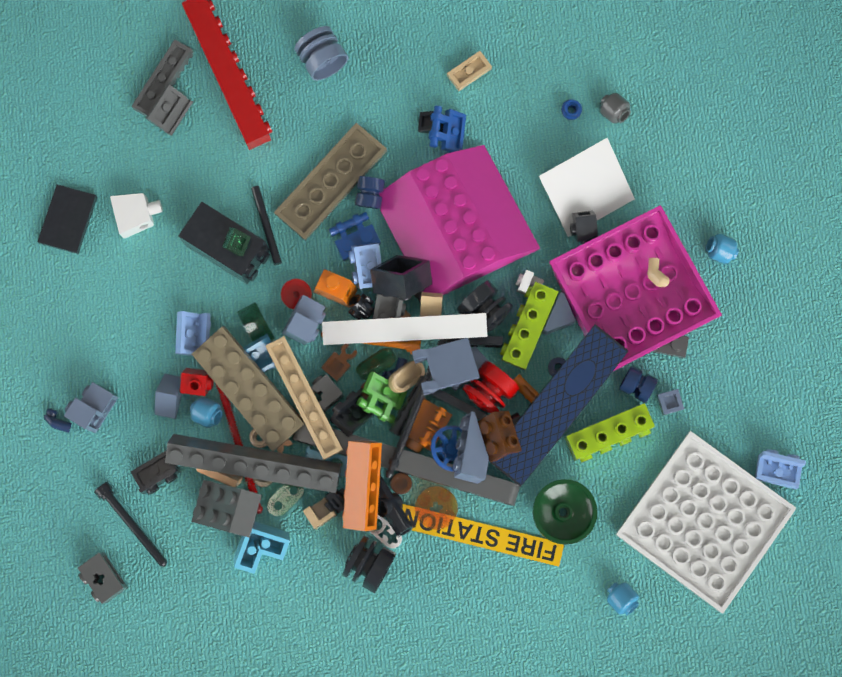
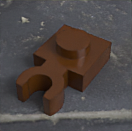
(337, 364)

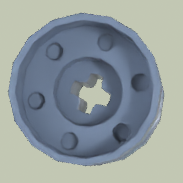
(321, 53)

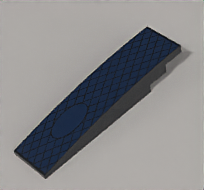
(561, 402)

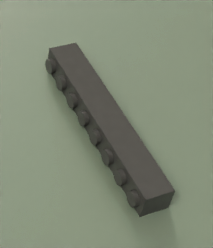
(253, 463)

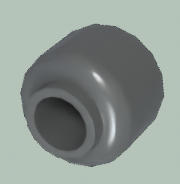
(615, 108)

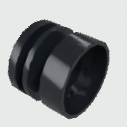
(482, 301)
(368, 564)

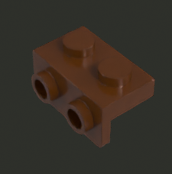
(499, 435)

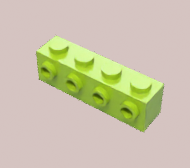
(529, 326)
(610, 432)

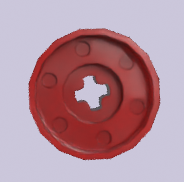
(491, 387)

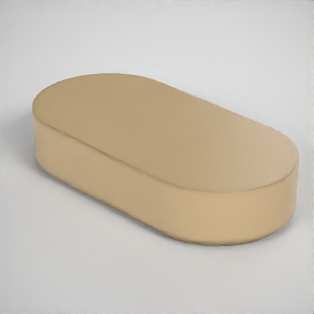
(406, 377)

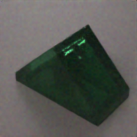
(254, 322)

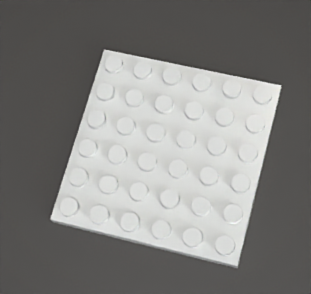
(706, 522)

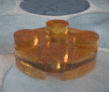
(442, 497)

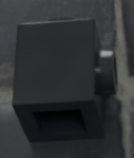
(584, 226)

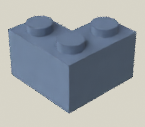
(304, 320)
(92, 408)

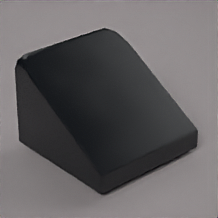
(425, 122)

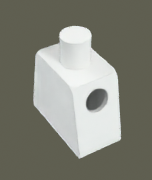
(134, 213)

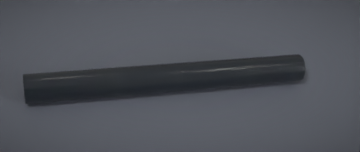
(266, 225)

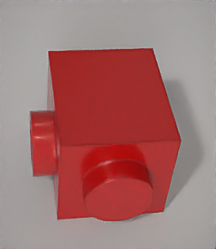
(195, 382)

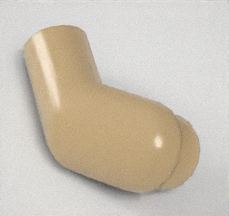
(655, 274)

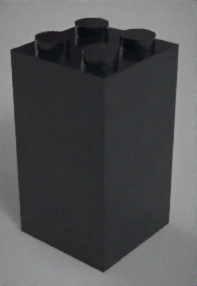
(206, 235)

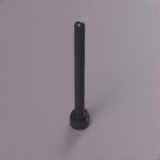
(106, 493)

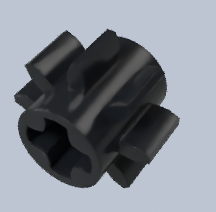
(361, 306)
(335, 501)

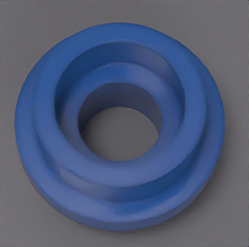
(571, 104)

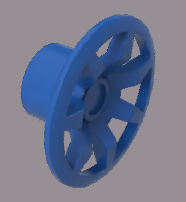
(447, 449)

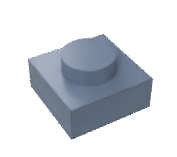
(670, 402)

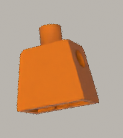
(335, 288)

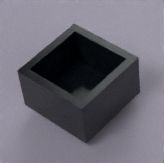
(401, 277)

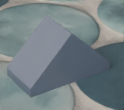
(560, 316)
(168, 396)

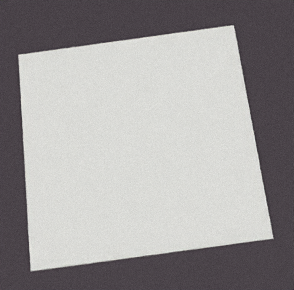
(587, 183)

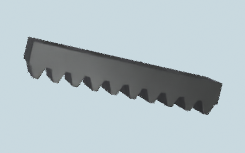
(164, 74)

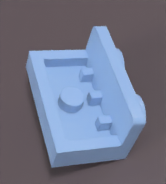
(191, 331)
(779, 469)

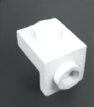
(525, 280)

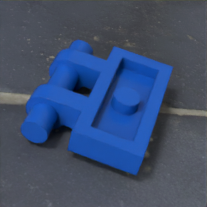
(453, 129)
(363, 236)

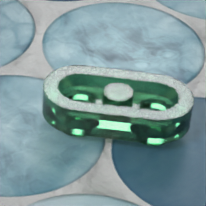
(376, 363)
(286, 498)

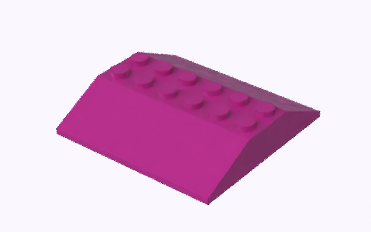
(457, 218)
(611, 286)

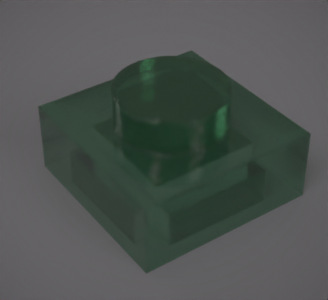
(236, 241)

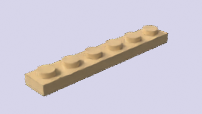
(304, 398)

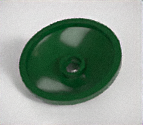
(579, 507)

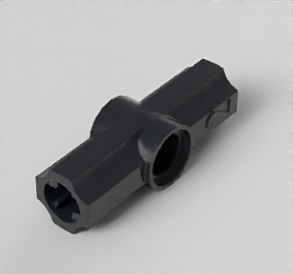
(390, 507)

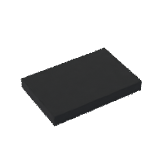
(67, 219)

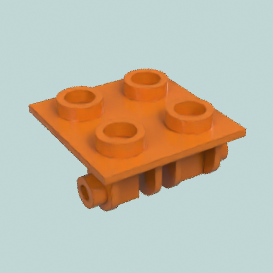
(428, 422)

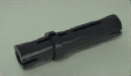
(401, 418)

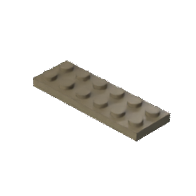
(330, 181)
(248, 388)

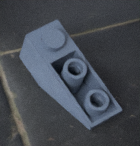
(472, 455)

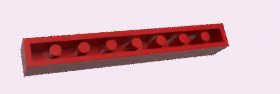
(227, 73)

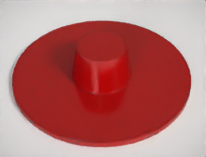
(293, 290)

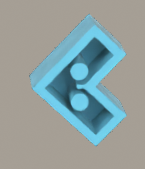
(264, 541)

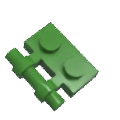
(378, 389)

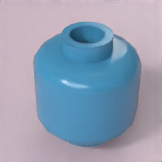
(722, 248)
(206, 412)
(622, 598)

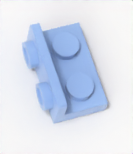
(364, 258)

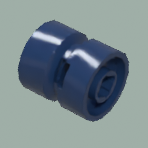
(369, 195)
(638, 384)

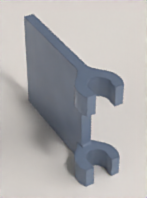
(448, 364)

